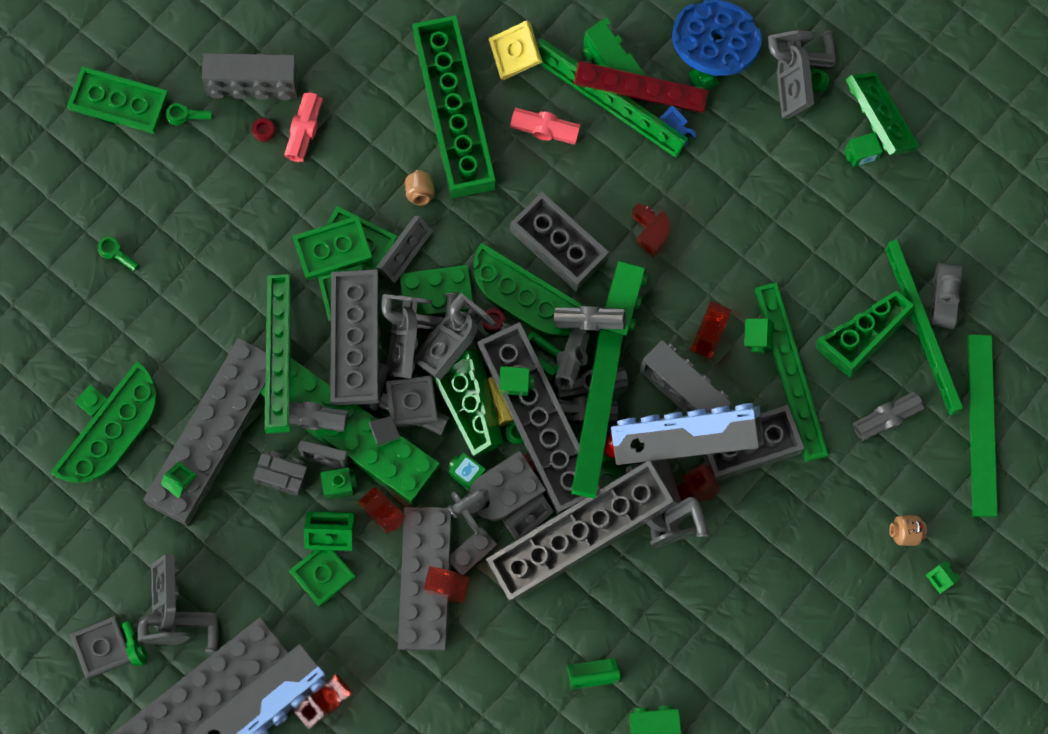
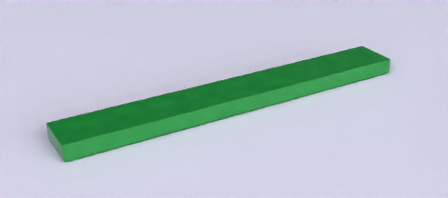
(618, 105)
(924, 329)
(278, 354)
(792, 373)
(597, 414)
(982, 426)

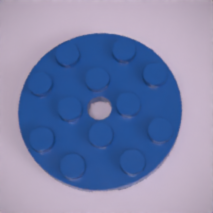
(726, 56)

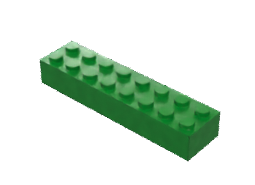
(453, 107)
(395, 465)

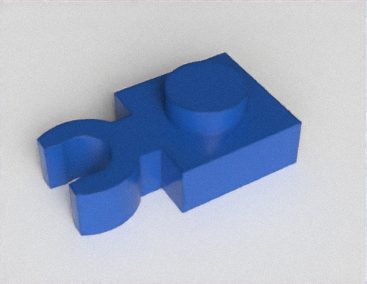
(677, 121)

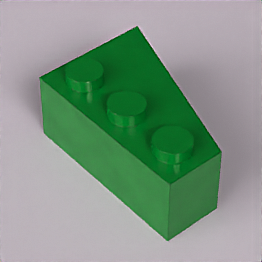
(605, 50)
(625, 292)

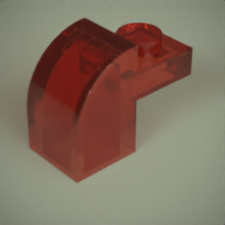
(656, 229)
(711, 330)
(699, 484)
(381, 510)
(446, 584)
(323, 702)

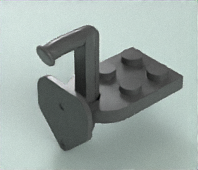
(794, 67)
(404, 329)
(452, 337)
(505, 486)
(671, 518)
(163, 611)

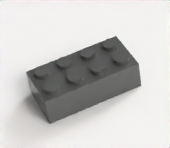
(250, 76)
(559, 241)
(680, 381)
(780, 443)

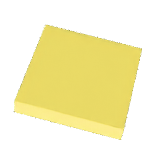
(515, 50)

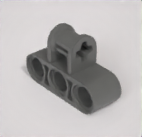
(946, 295)

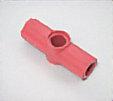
(545, 126)
(303, 127)

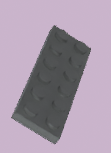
(354, 337)
(425, 544)

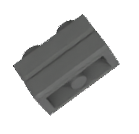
(281, 473)

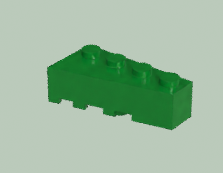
(859, 339)
(471, 403)

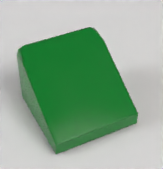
(178, 479)

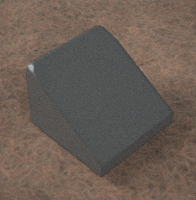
(384, 431)

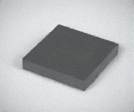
(412, 401)
(323, 455)
(100, 647)

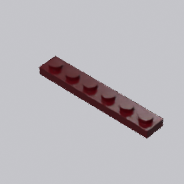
(640, 87)

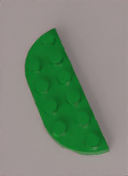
(520, 292)
(111, 429)

